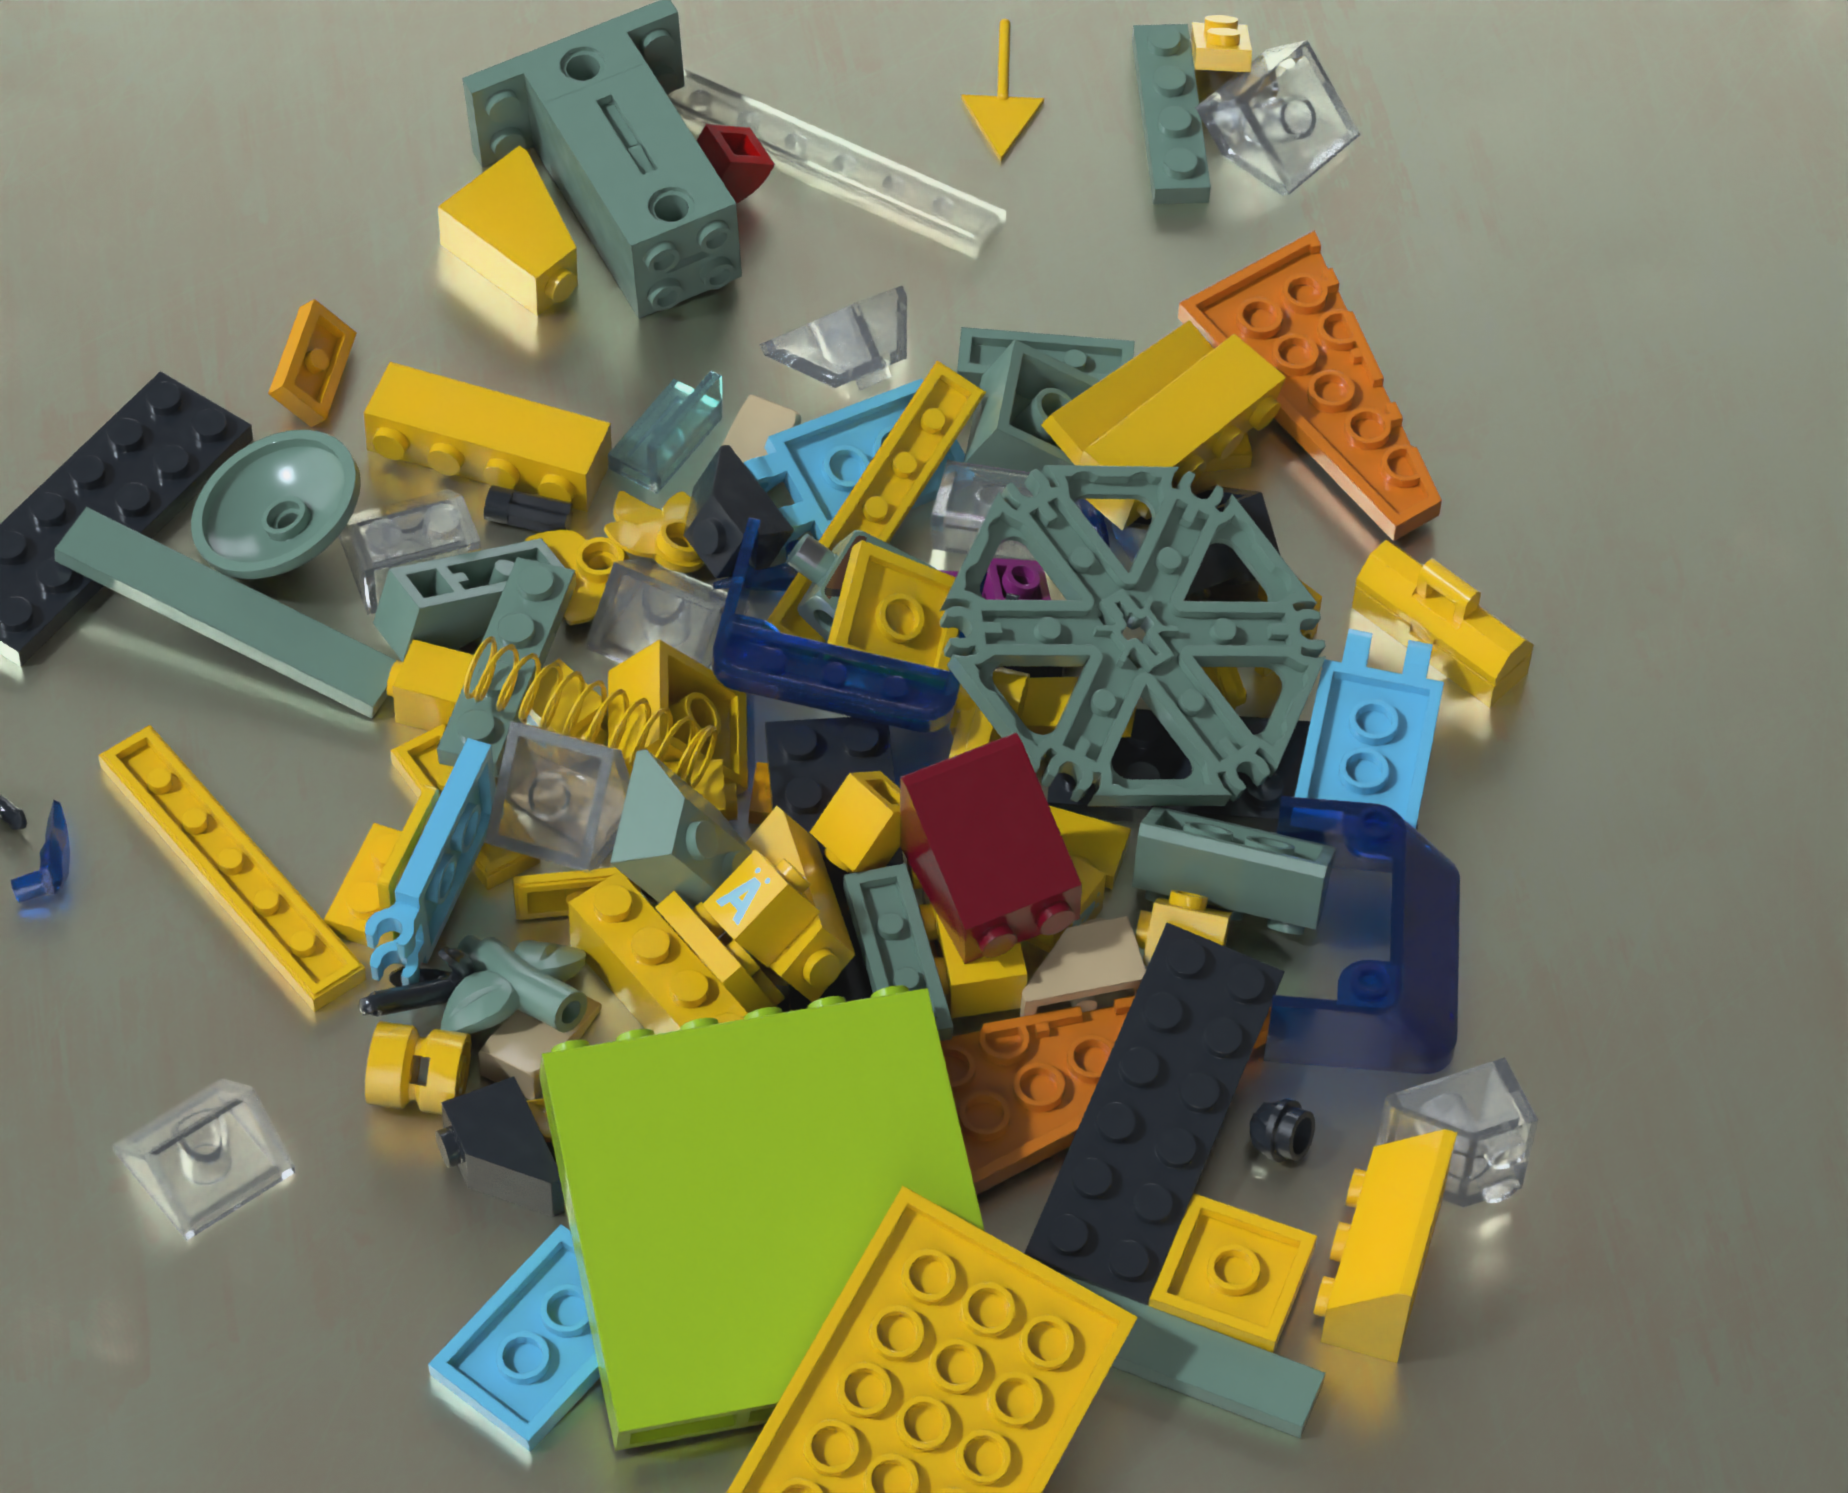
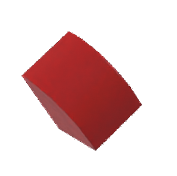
(736, 158)

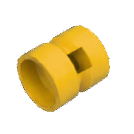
(396, 1062)

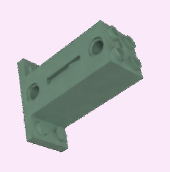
(617, 152)

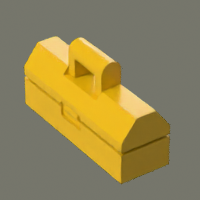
(1442, 610)

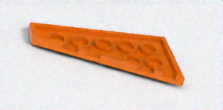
(1332, 387)
(1028, 1084)

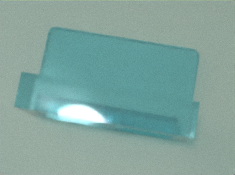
(668, 432)

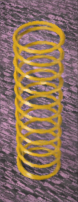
(571, 721)

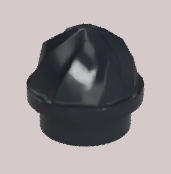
(1282, 1130)

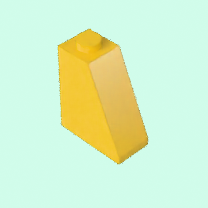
(512, 233)
(824, 945)

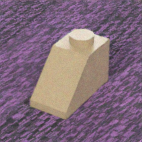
(1087, 968)

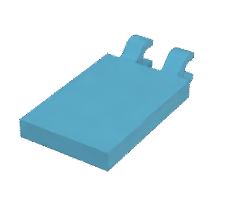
(829, 455)
(1372, 730)
(436, 867)
(526, 1348)

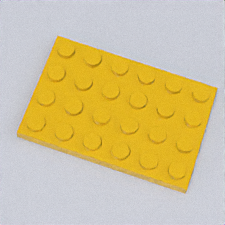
(939, 1369)

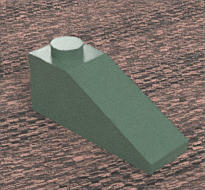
(449, 597)

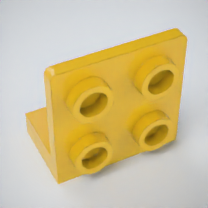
(377, 872)

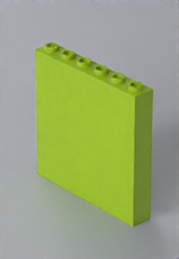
(734, 1187)

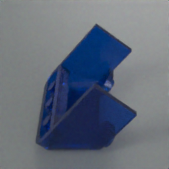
(761, 661)
(1391, 1011)

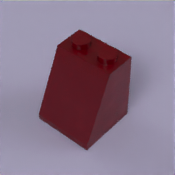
(988, 849)

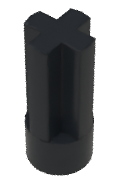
(527, 510)

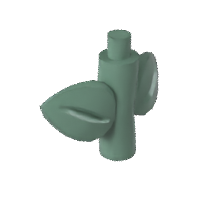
(520, 980)

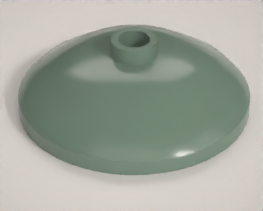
(276, 504)

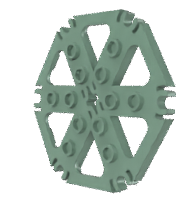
(1150, 596)

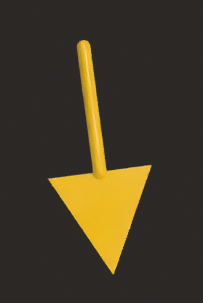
(1002, 116)

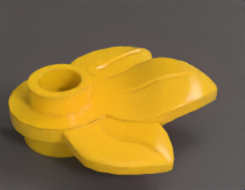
(654, 532)
(584, 558)

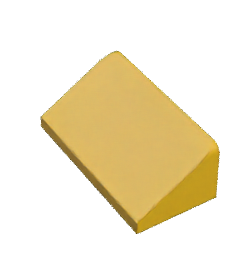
(549, 893)

